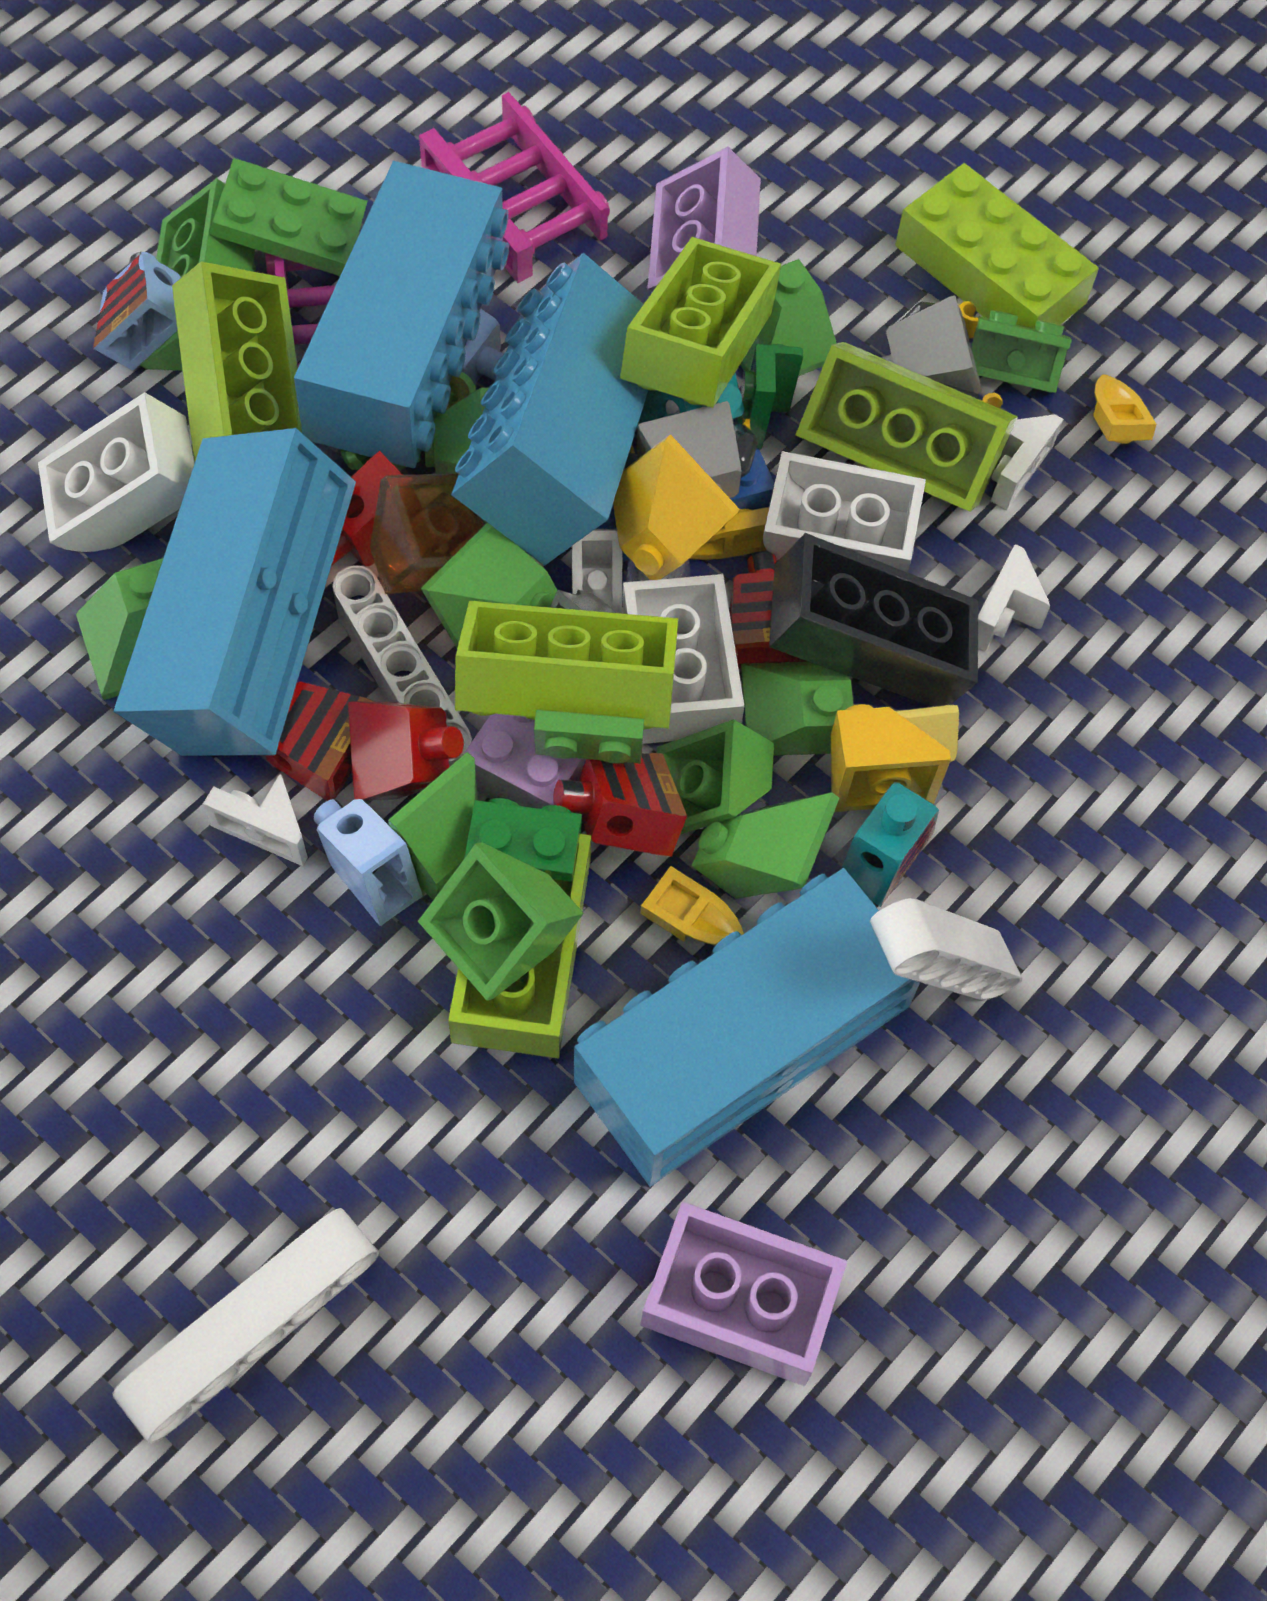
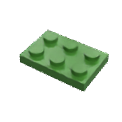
(288, 217)

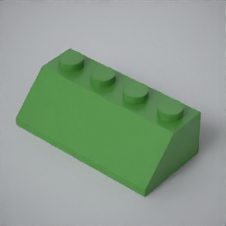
(184, 244)

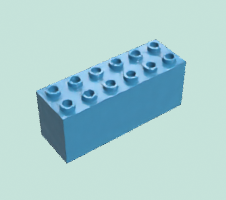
(402, 314)
(556, 416)
(237, 595)
(740, 1026)

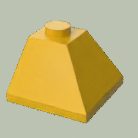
(667, 509)
(879, 748)

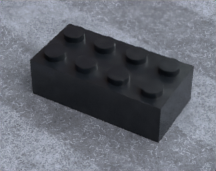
(874, 622)

